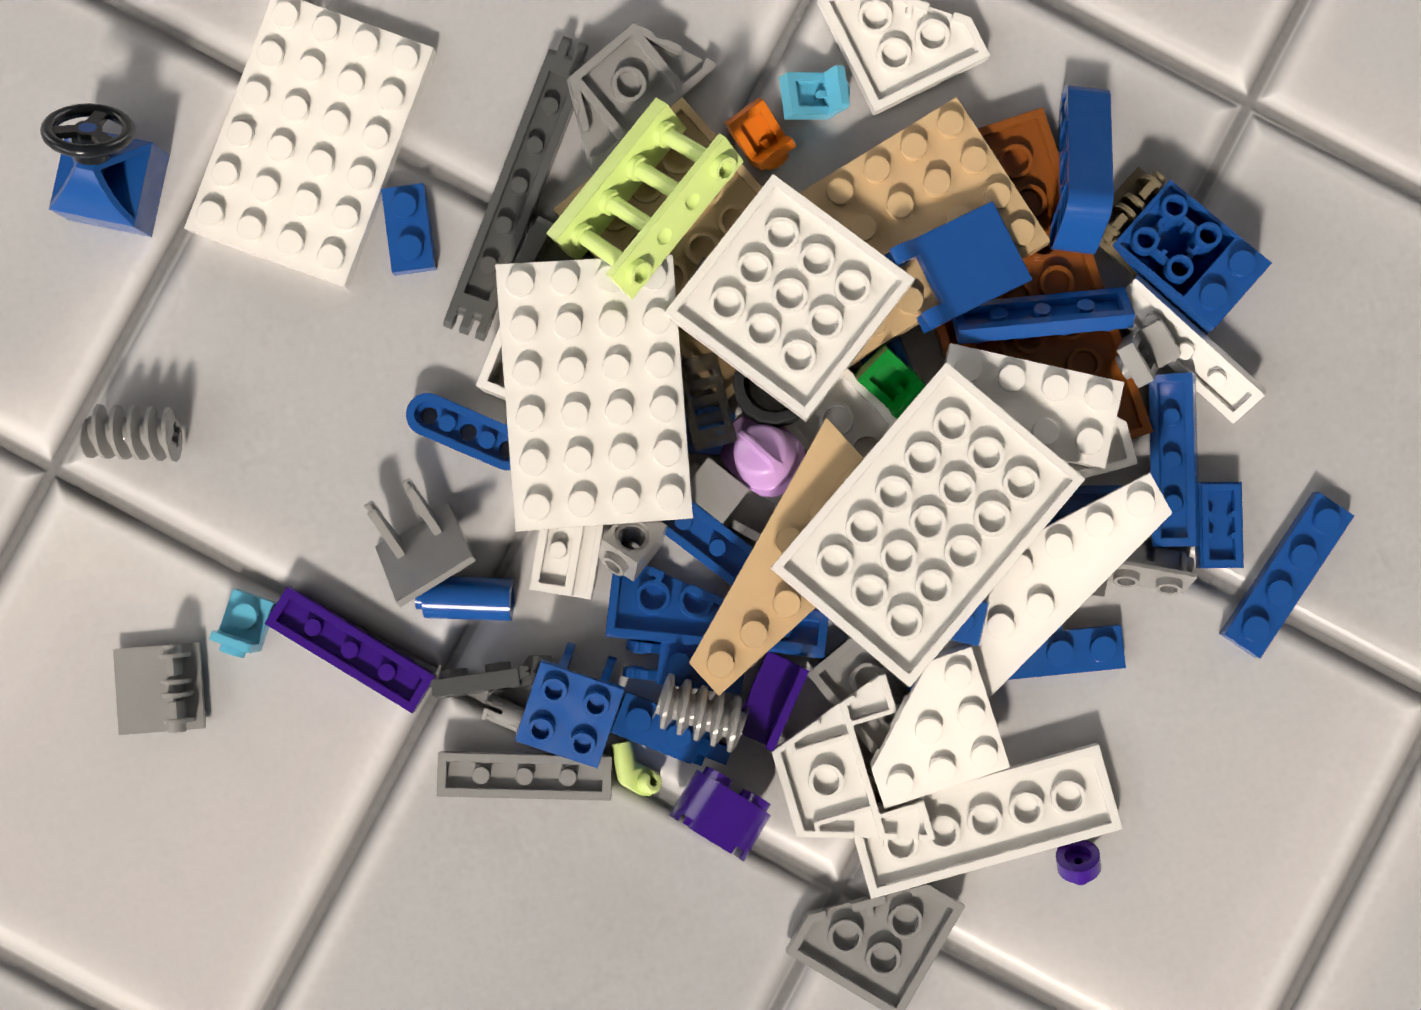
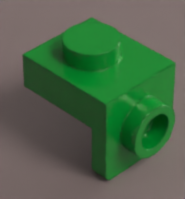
(890, 380)

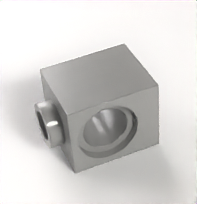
(715, 489)
(626, 561)

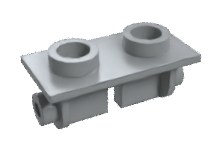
(1167, 572)

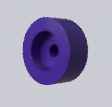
(1078, 862)

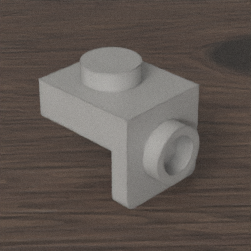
(1146, 351)

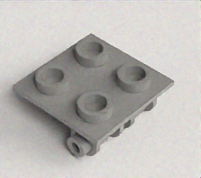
(159, 688)

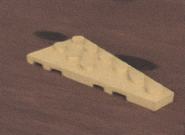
(760, 603)

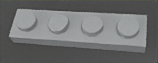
(522, 776)

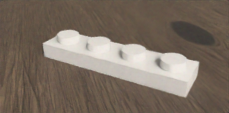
(1217, 374)

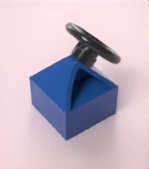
(104, 175)

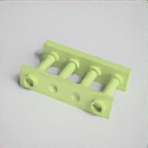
(620, 177)

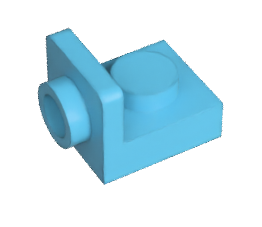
(243, 624)

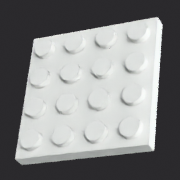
(789, 297)

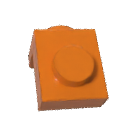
(760, 136)

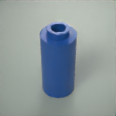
(469, 599)

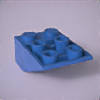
(1190, 257)

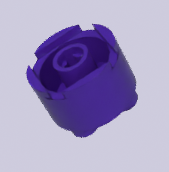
(720, 813)

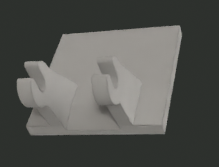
(423, 553)

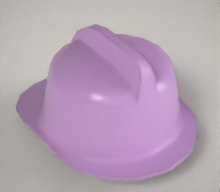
(763, 457)

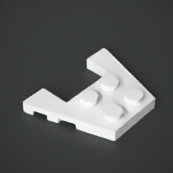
(828, 778)

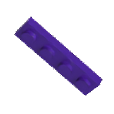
(350, 649)

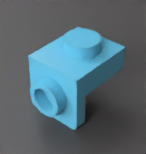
(814, 94)

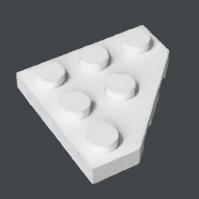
(901, 46)
(940, 732)

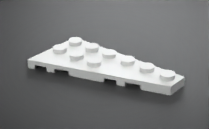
(1061, 573)

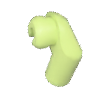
(633, 774)

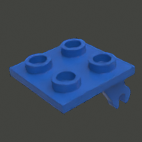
(570, 711)

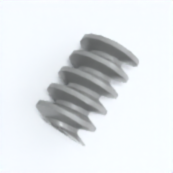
(131, 434)
(701, 712)

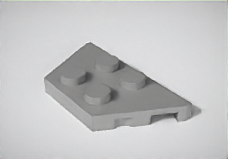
(622, 83)

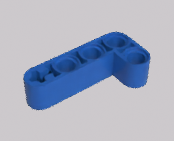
(1084, 170)

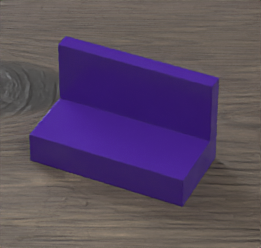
(772, 698)

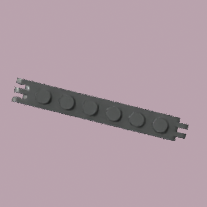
(517, 190)

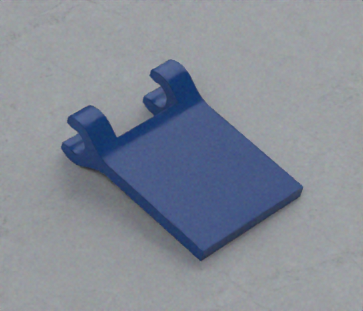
(964, 263)

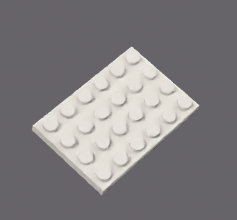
(310, 140)
(592, 396)
(927, 524)

